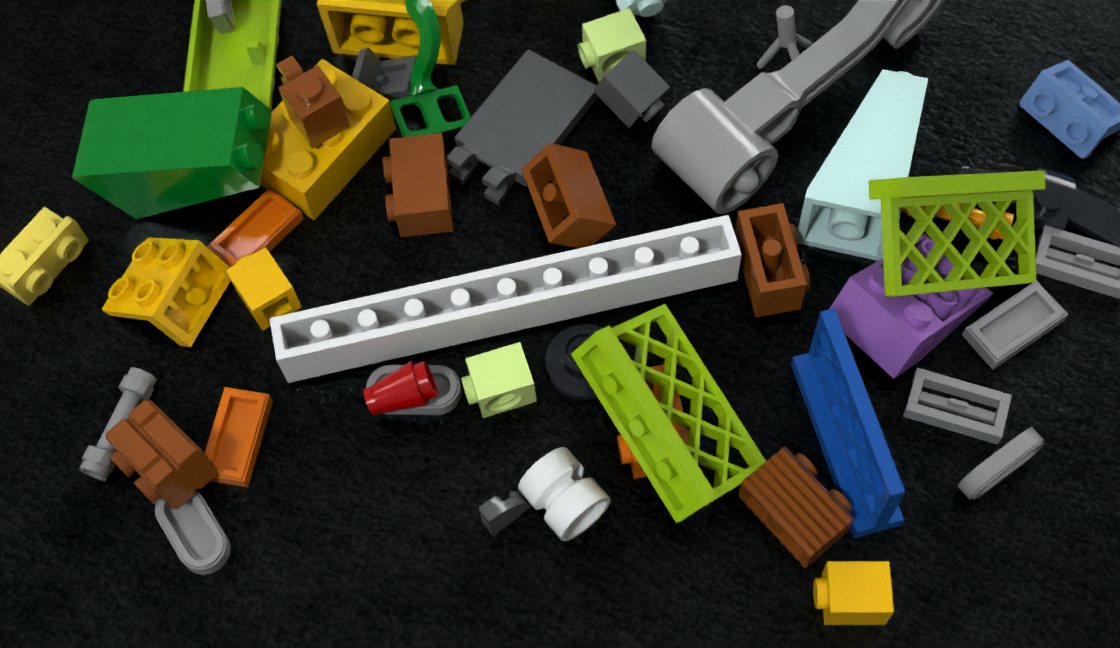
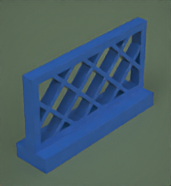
(848, 429)

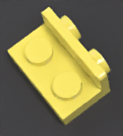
(39, 255)

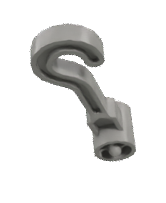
(727, 145)

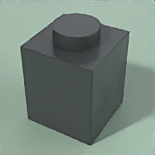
(632, 90)

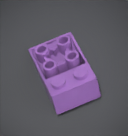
(906, 327)

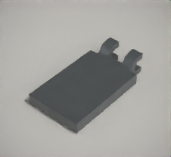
(521, 116)

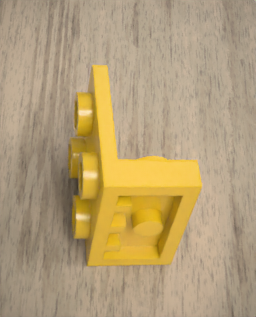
(170, 286)

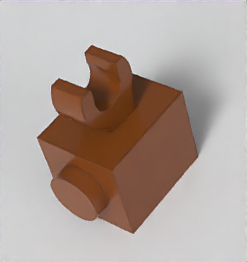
(312, 102)

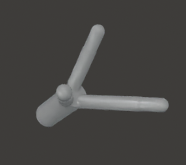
(786, 37)

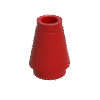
(401, 390)

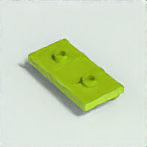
(235, 57)

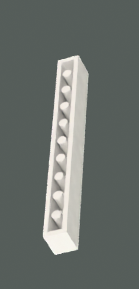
(505, 299)

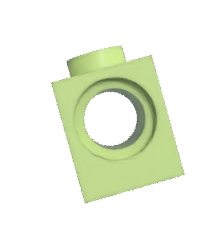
(609, 41)
(499, 380)

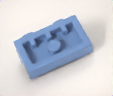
(1072, 107)

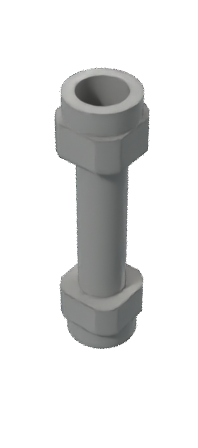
(135, 388)

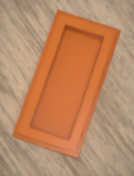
(258, 227)
(238, 435)

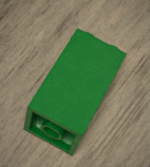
(172, 148)

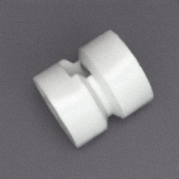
(569, 499)

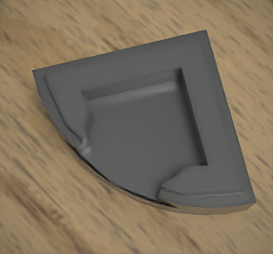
(499, 514)

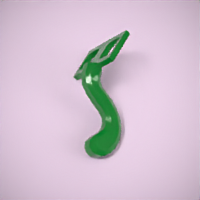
(422, 90)

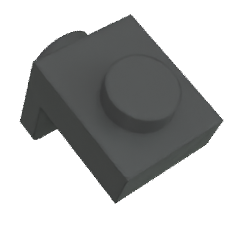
(387, 77)

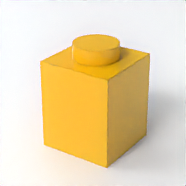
(263, 287)
(854, 593)

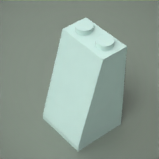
(872, 147)

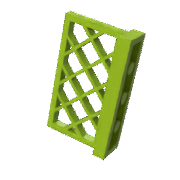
(948, 192)
(647, 423)

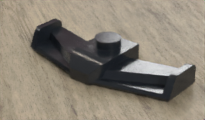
(1066, 204)

